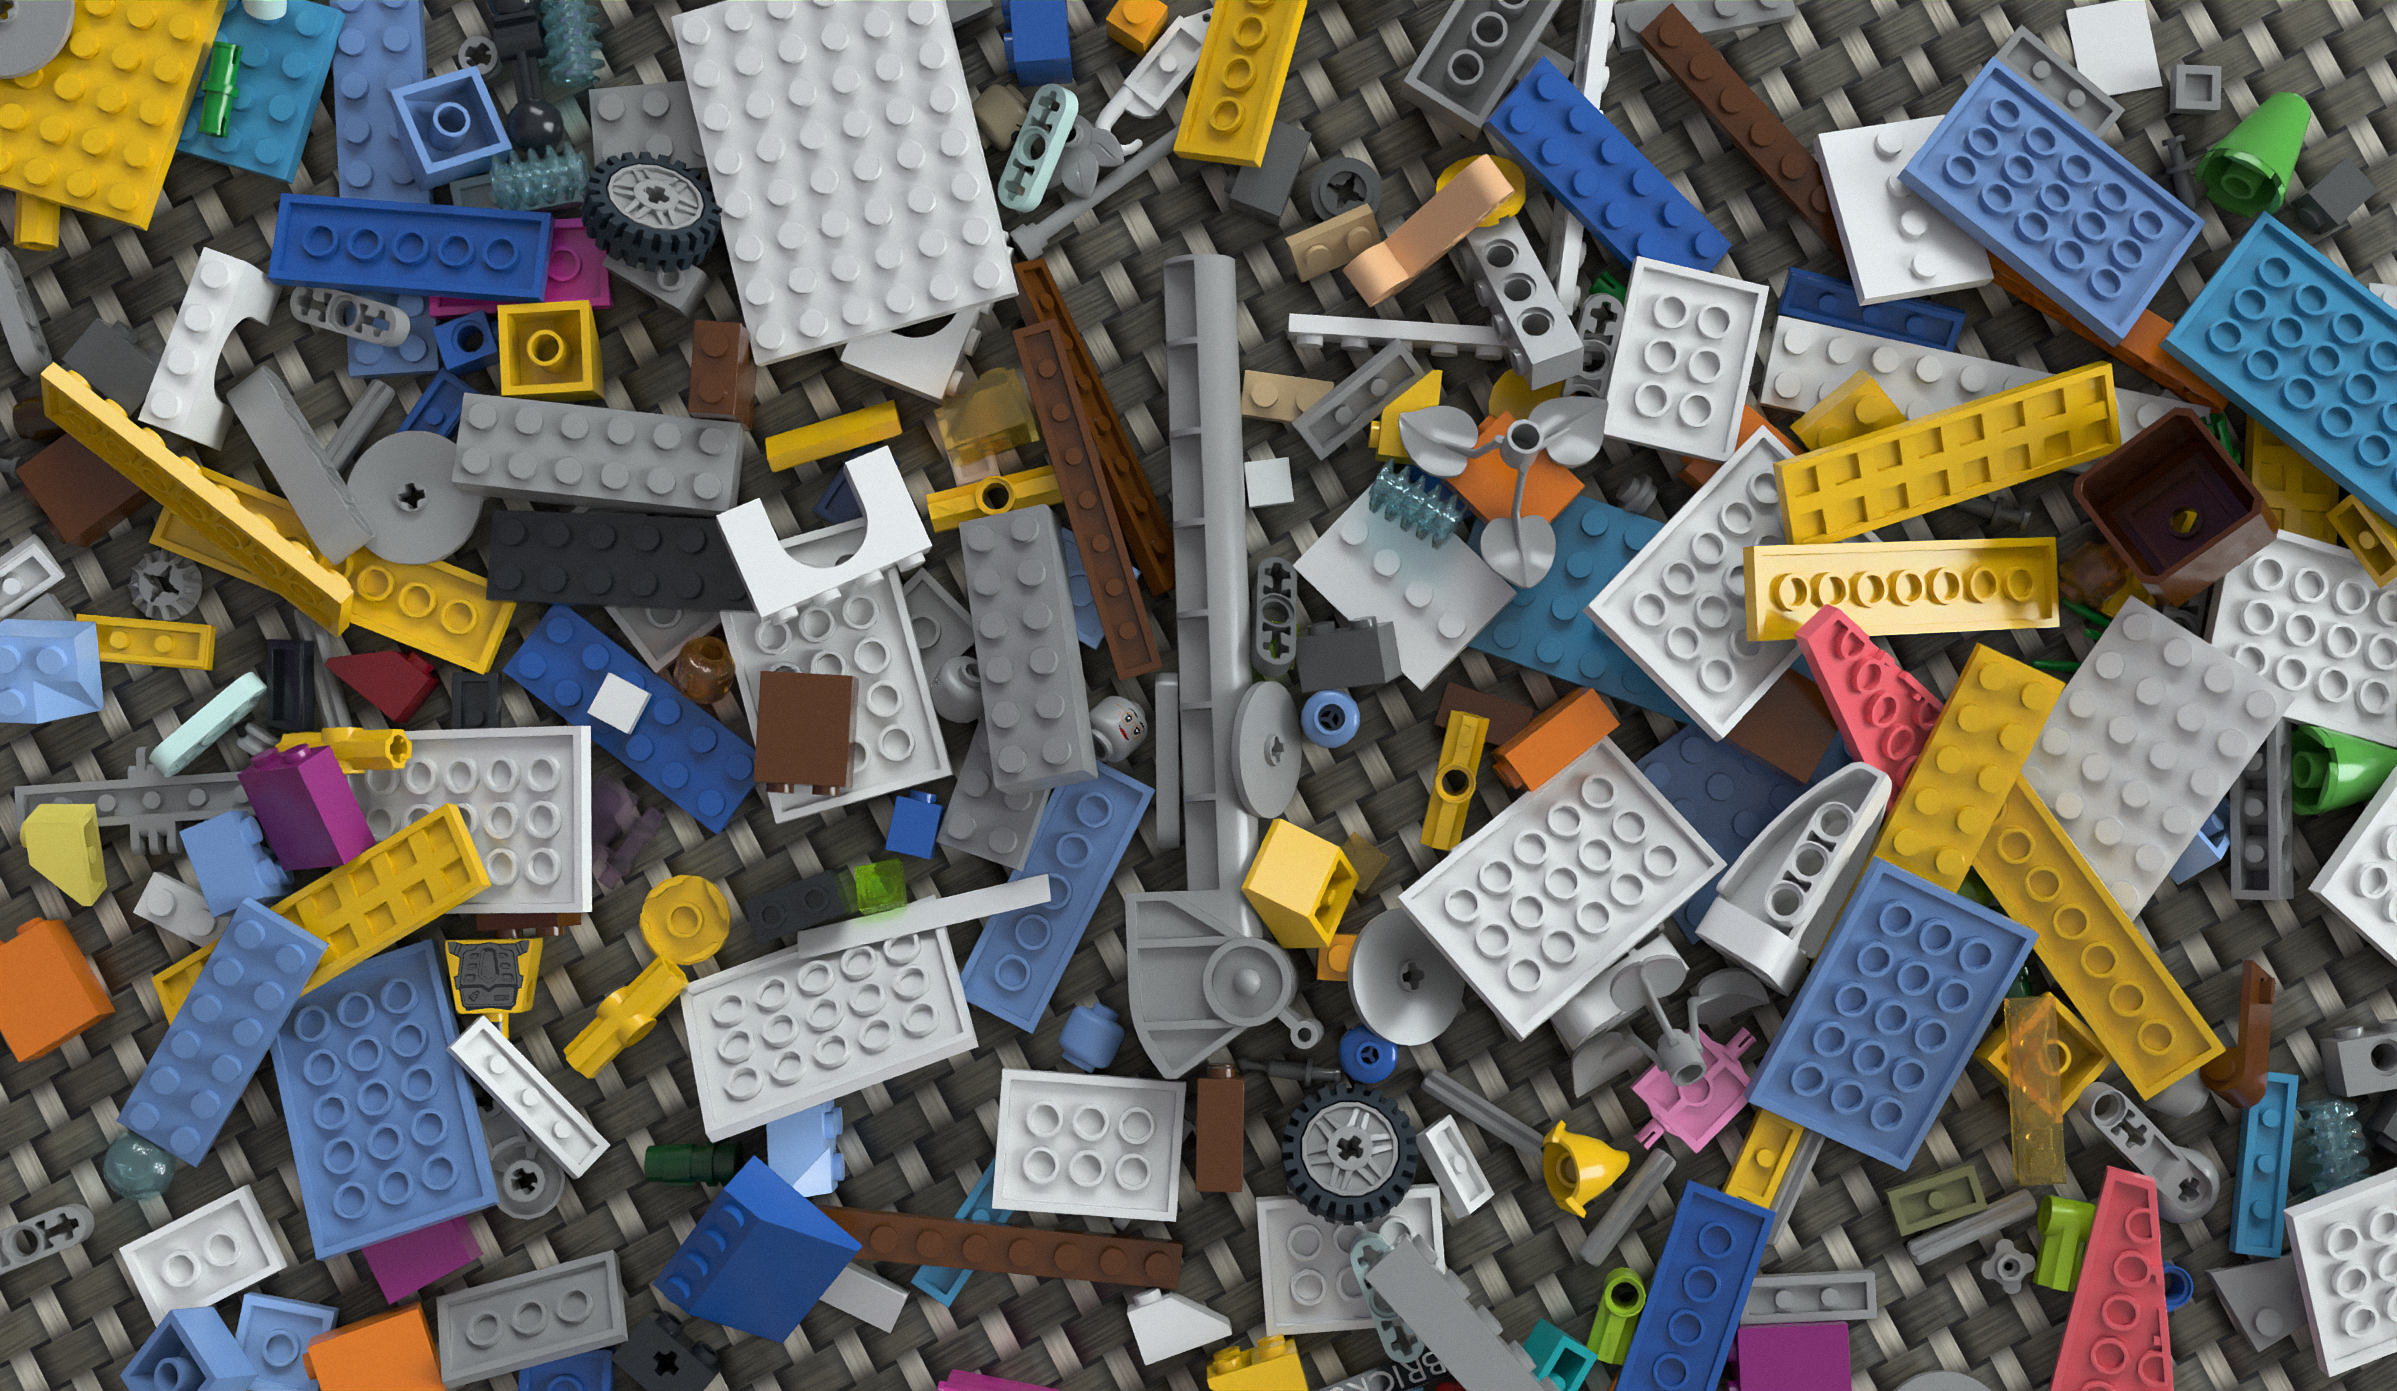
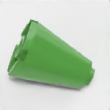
(2257, 158)
(2335, 769)

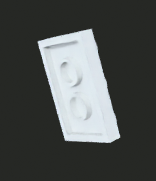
(204, 1255)

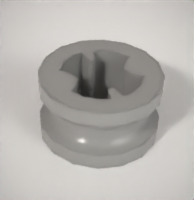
(479, 45)
(257, 740)

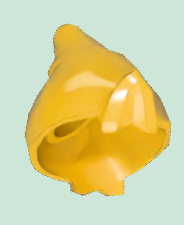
(1588, 1169)

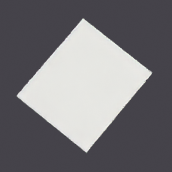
(2114, 46)

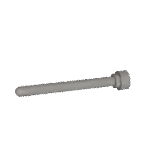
(1032, 238)

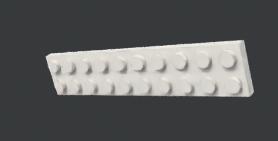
(1814, 359)

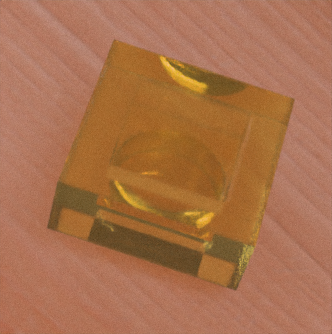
(1365, 860)

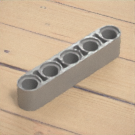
(300, 465)

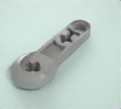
(510, 1151)
(2154, 1156)

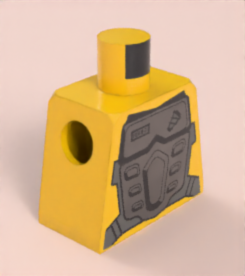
(494, 976)

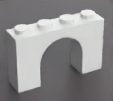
(922, 364)
(183, 386)
(782, 584)

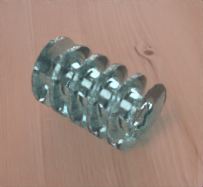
(570, 42)
(539, 177)
(1415, 505)
(2334, 1142)

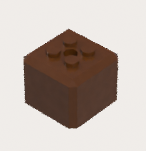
(2153, 479)

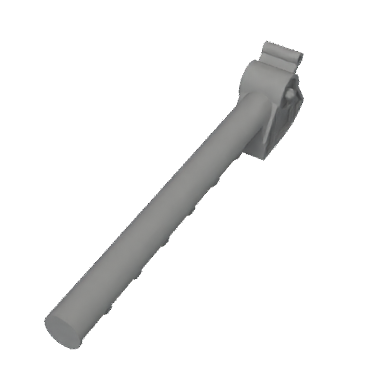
(1201, 953)

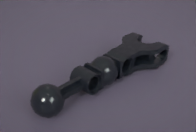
(521, 42)

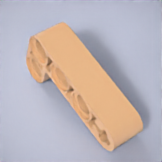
(1429, 232)

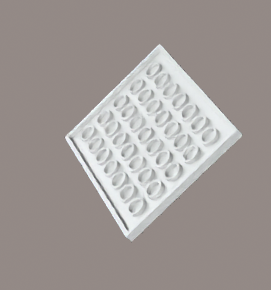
(842, 167)

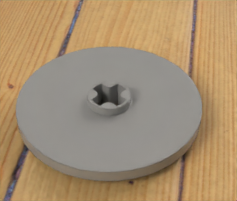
(33, 34)
(386, 478)
(1266, 749)
(1397, 1009)

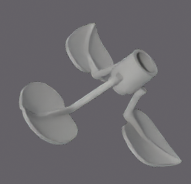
(1568, 430)
(1679, 1053)

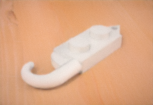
(1158, 74)

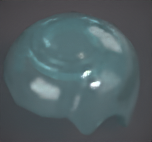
(138, 1167)

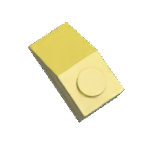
(67, 849)

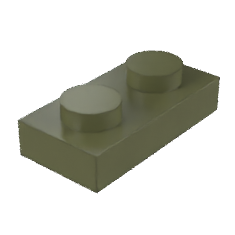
(1935, 1199)

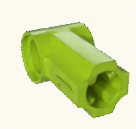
(2064, 1233)
(1616, 1319)

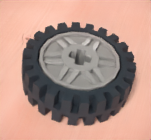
(651, 212)
(1361, 1185)

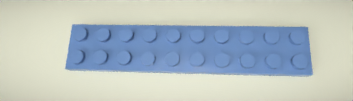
(377, 52)

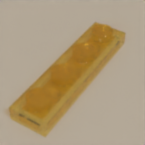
(2034, 1090)

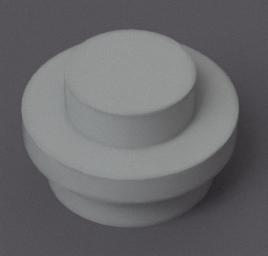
(1636, 494)

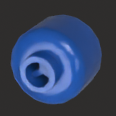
(1350, 1055)

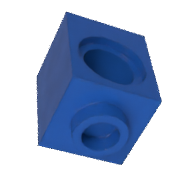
(453, 338)
(915, 825)

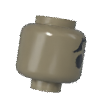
(1000, 116)

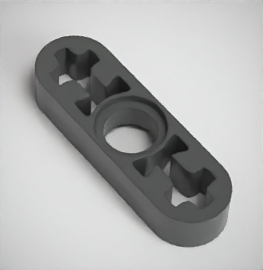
(1264, 631)

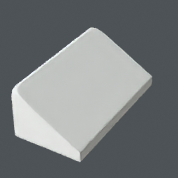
(26, 574)
(867, 1296)

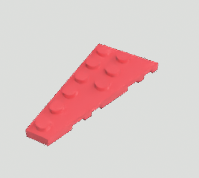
(1873, 701)
(2118, 1308)

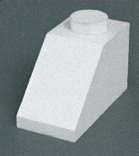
(1173, 1324)

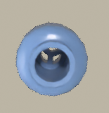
(1338, 704)
(1091, 1037)

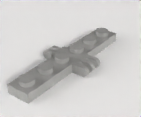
(145, 801)

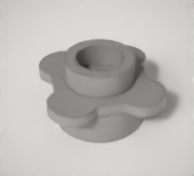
(1994, 1265)

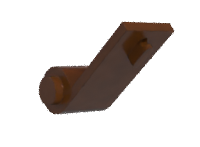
(2242, 1071)

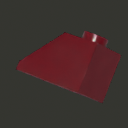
(389, 680)

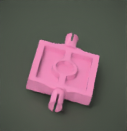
(1698, 1109)

